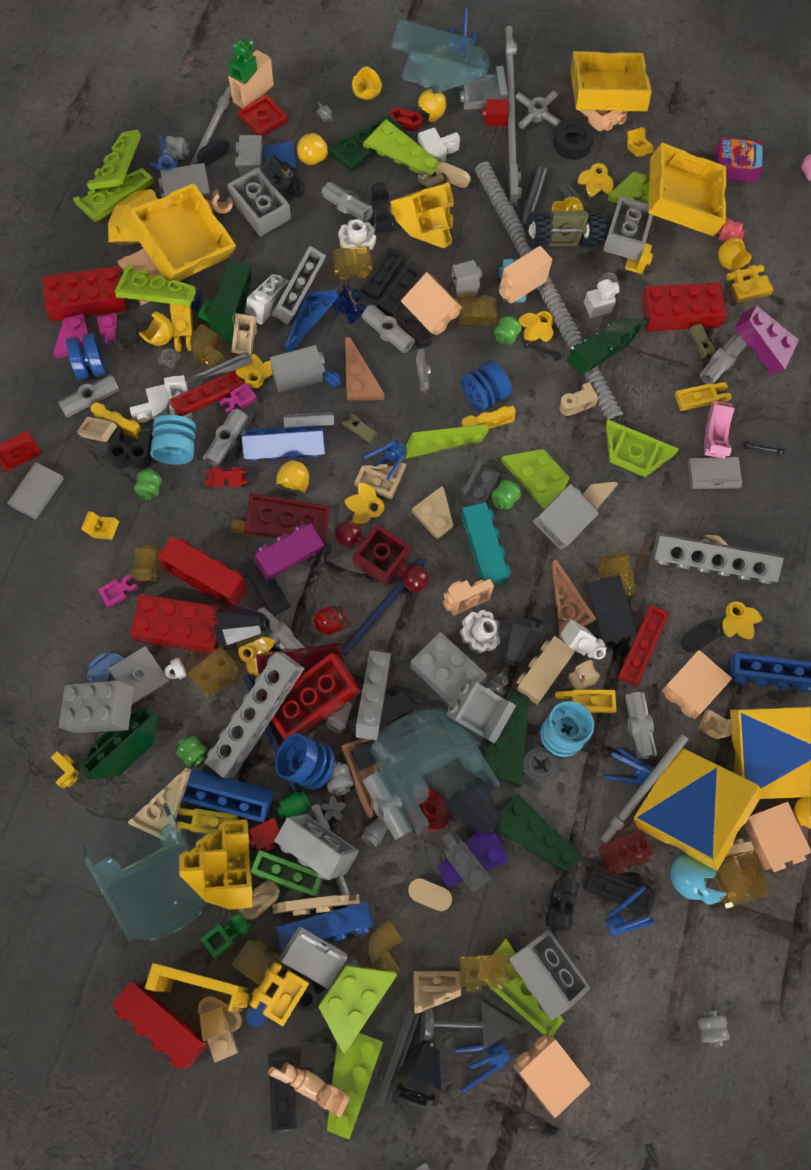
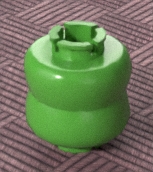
(507, 330)
(147, 484)
(506, 494)
(192, 751)

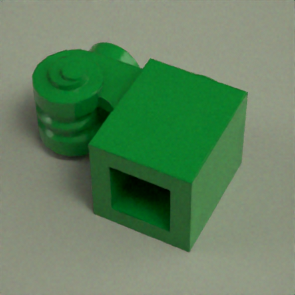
(244, 63)
(222, 938)

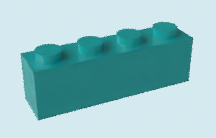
(484, 544)

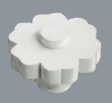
(357, 234)
(480, 631)

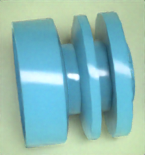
(173, 439)
(567, 729)

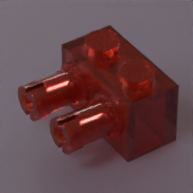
(625, 851)

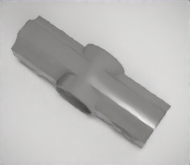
(347, 201)
(394, 335)
(723, 359)
(78, 400)
(219, 446)
(280, 633)
(640, 725)
(387, 805)

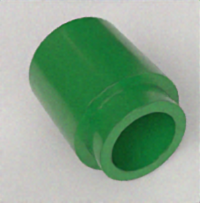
(292, 805)

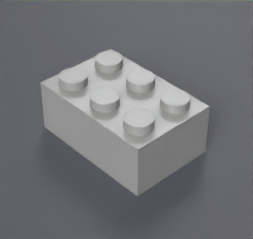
(259, 202)
(628, 229)
(445, 667)
(96, 707)
(316, 846)
(549, 974)

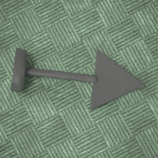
(493, 1025)

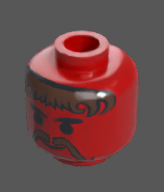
(329, 620)

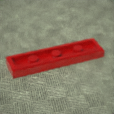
(205, 394)
(643, 645)

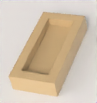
(96, 429)

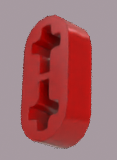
(406, 118)

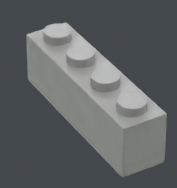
(298, 285)
(373, 695)

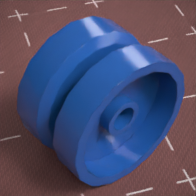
(82, 357)

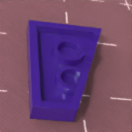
(486, 850)

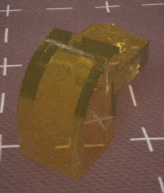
(203, 346)
(146, 563)
(381, 943)

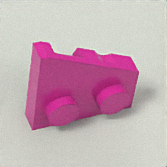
(70, 327)

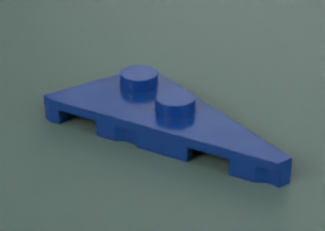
(311, 310)

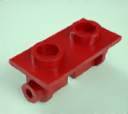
(234, 476)

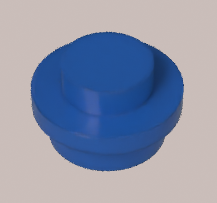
(332, 378)

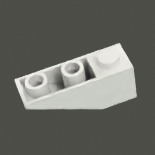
(265, 298)

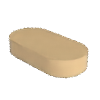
(453, 174)
(430, 895)
(262, 898)
(210, 1003)

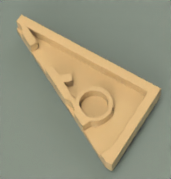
(153, 815)

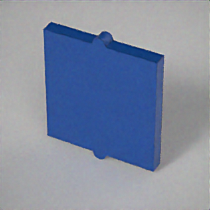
(283, 151)

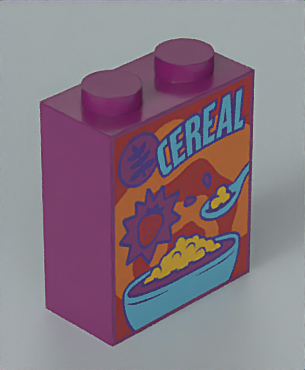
(741, 158)

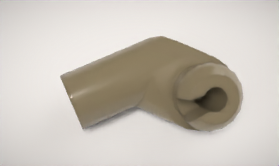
(429, 181)

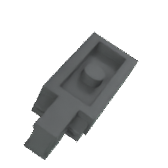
(465, 863)

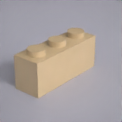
(544, 670)

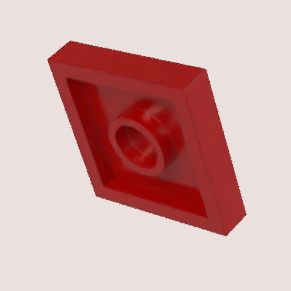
(263, 116)
(18, 451)

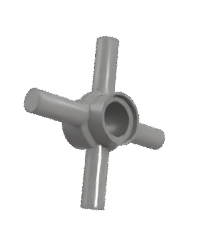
(537, 109)

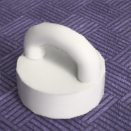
(178, 667)

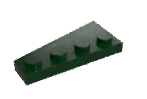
(351, 151)
(507, 753)
(536, 835)

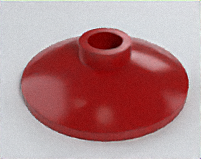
(435, 811)

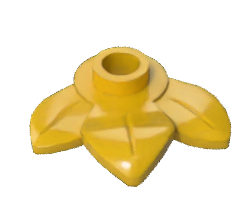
(596, 182)
(535, 328)
(255, 370)
(362, 503)
(742, 623)
(260, 645)

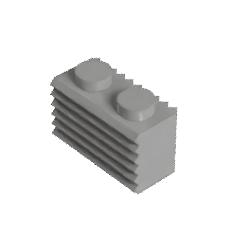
(250, 153)
(465, 279)

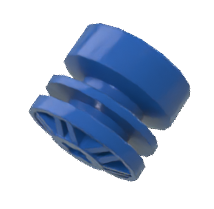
(486, 385)
(304, 761)

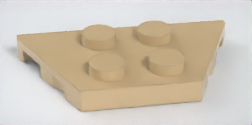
(321, 904)

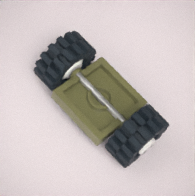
(565, 229)

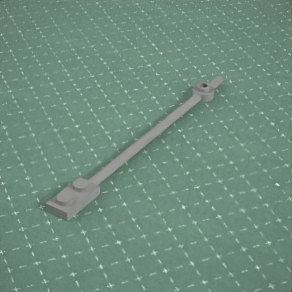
(514, 176)

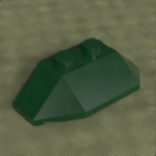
(120, 749)

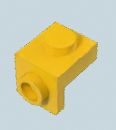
(637, 143)
(639, 266)
(99, 527)
(66, 763)

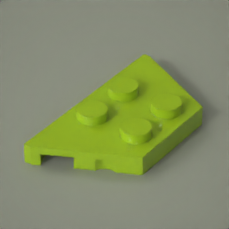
(633, 187)
(635, 450)
(537, 474)
(353, 1001)

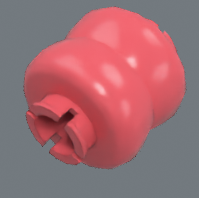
(731, 230)

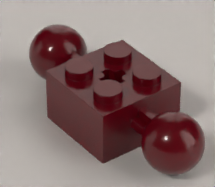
(378, 543)

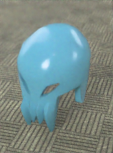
(689, 878)

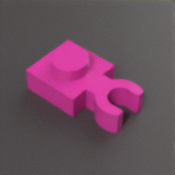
(107, 327)
(240, 397)
(115, 592)

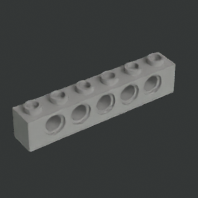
(769, 571)
(289, 672)

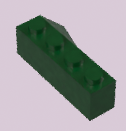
(229, 299)
(604, 344)

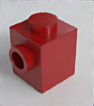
(495, 112)
(264, 836)

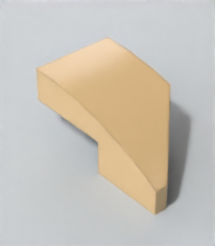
(599, 492)
(715, 725)

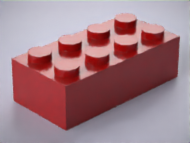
(83, 293)
(683, 306)
(202, 572)
(175, 624)
(316, 696)
(160, 1024)

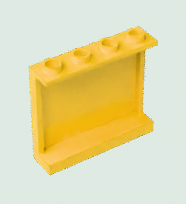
(162, 979)

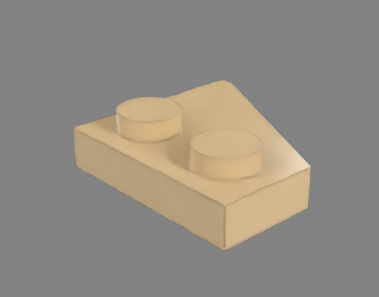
(376, 477)
(435, 513)
(435, 988)

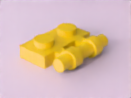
(749, 289)
(285, 996)

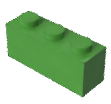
(287, 874)

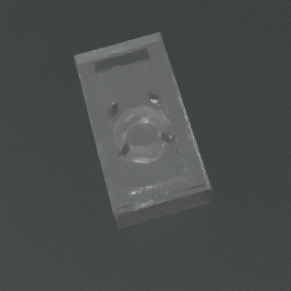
(423, 371)

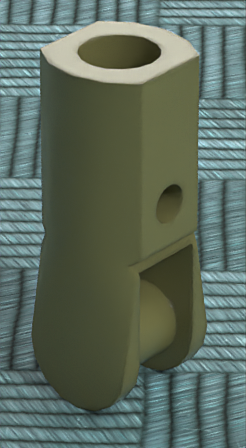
(701, 339)
(361, 429)

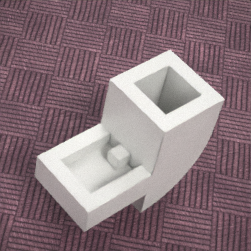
(438, 146)
(175, 386)
(157, 405)

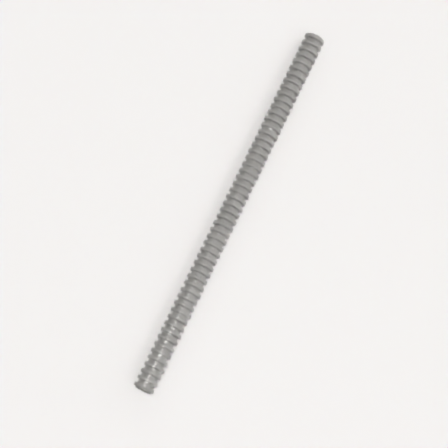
(547, 290)

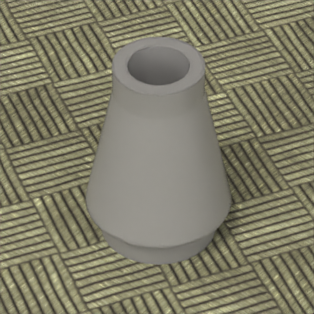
(338, 720)
(375, 832)

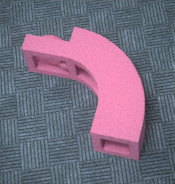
(717, 430)

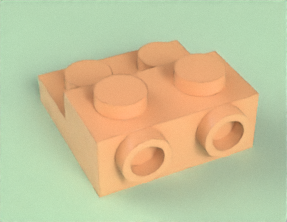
(604, 119)
(464, 597)

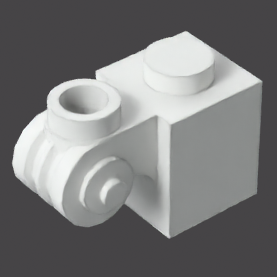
(602, 299)
(583, 640)

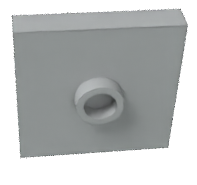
(140, 672)

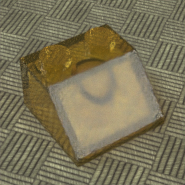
(741, 880)

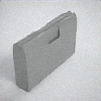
(308, 419)
(714, 473)
(35, 490)
(313, 957)

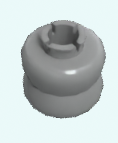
(176, 147)
(340, 779)
(713, 1029)

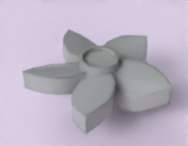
(333, 809)

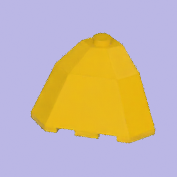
(426, 214)
(118, 229)
(221, 866)

